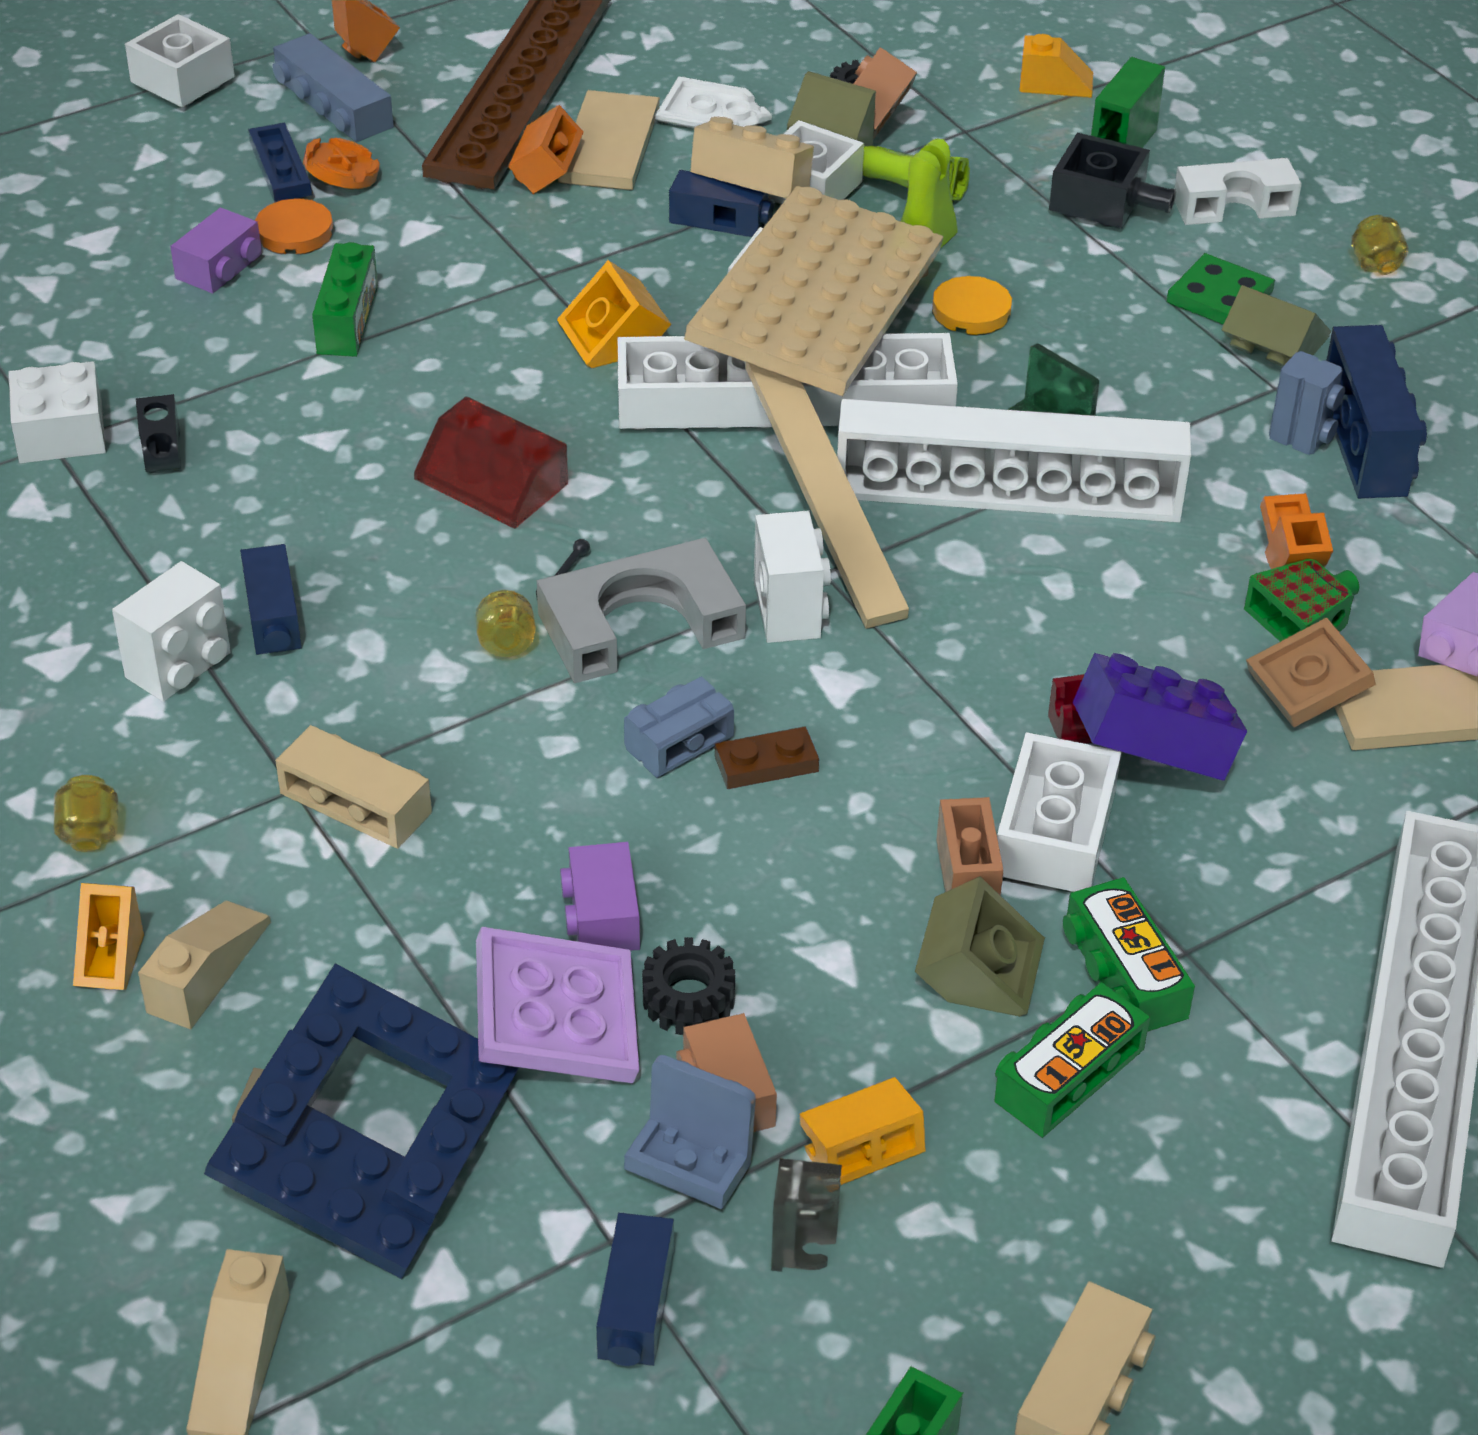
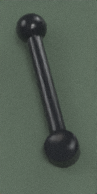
(580, 548)

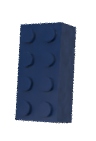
(1377, 415)

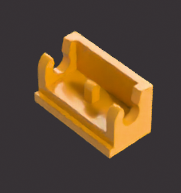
(865, 1129)

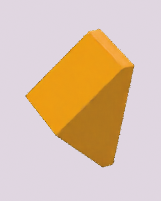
(107, 936)

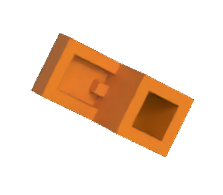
(1294, 531)

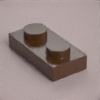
(766, 757)

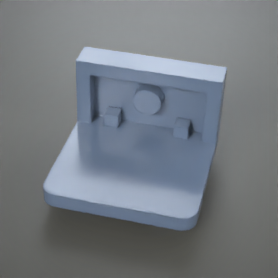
(695, 1132)

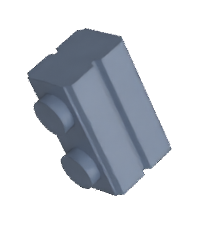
(1306, 403)
(678, 726)

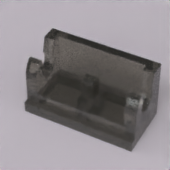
(804, 1212)

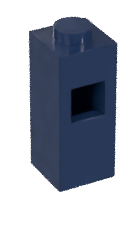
(717, 205)
(270, 599)
(635, 1289)

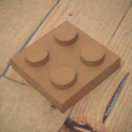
(1310, 672)

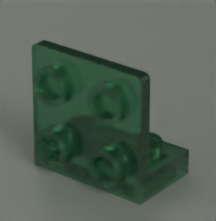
(1057, 385)

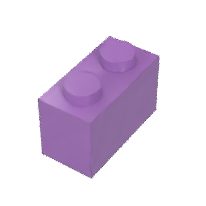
(216, 250)
(602, 896)

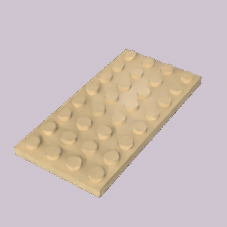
(815, 290)

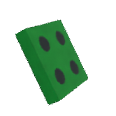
(1212, 286)

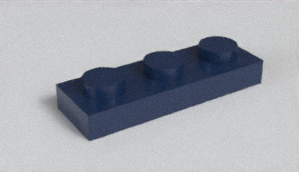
(280, 162)

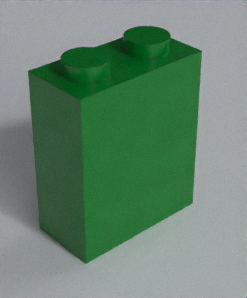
(1130, 104)

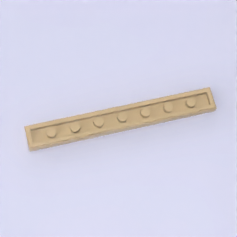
(830, 498)

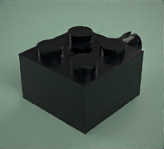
(1105, 182)

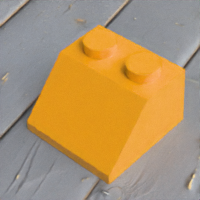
(610, 308)

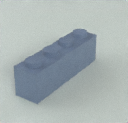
(333, 87)

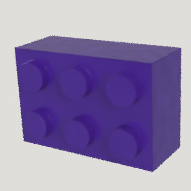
(1159, 715)

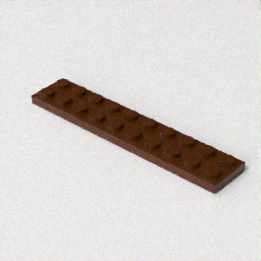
(512, 91)

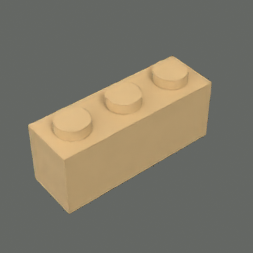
(751, 157)
(354, 786)
(1089, 1366)

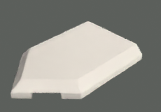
(696, 101)

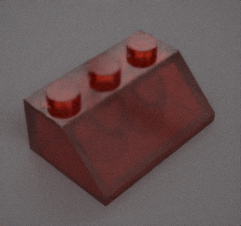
(492, 462)

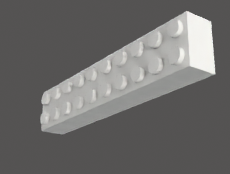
(1417, 1052)

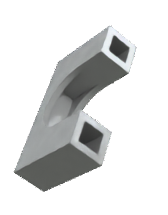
(677, 576)

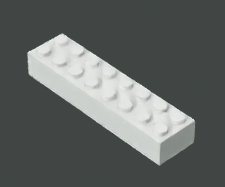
(691, 386)
(1015, 460)

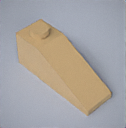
(198, 961)
(238, 1342)

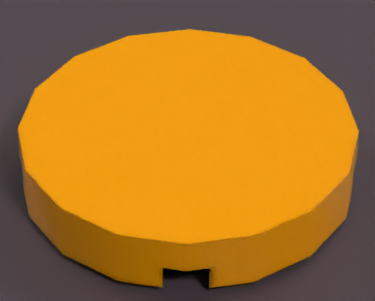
(972, 304)

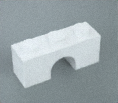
(1264, 185)

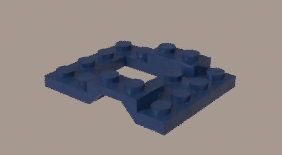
(332, 1174)

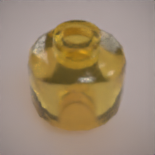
(1379, 244)
(505, 623)
(85, 813)

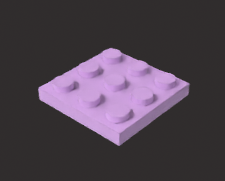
(556, 1005)

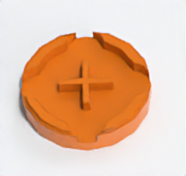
(341, 163)
(294, 225)

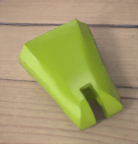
(894, 166)
(929, 191)

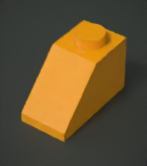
(1053, 68)

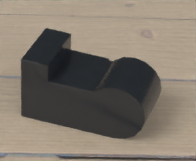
(159, 437)

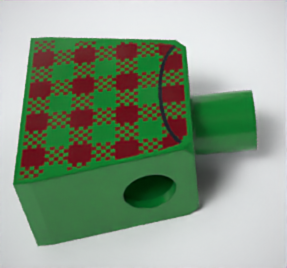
(1300, 596)

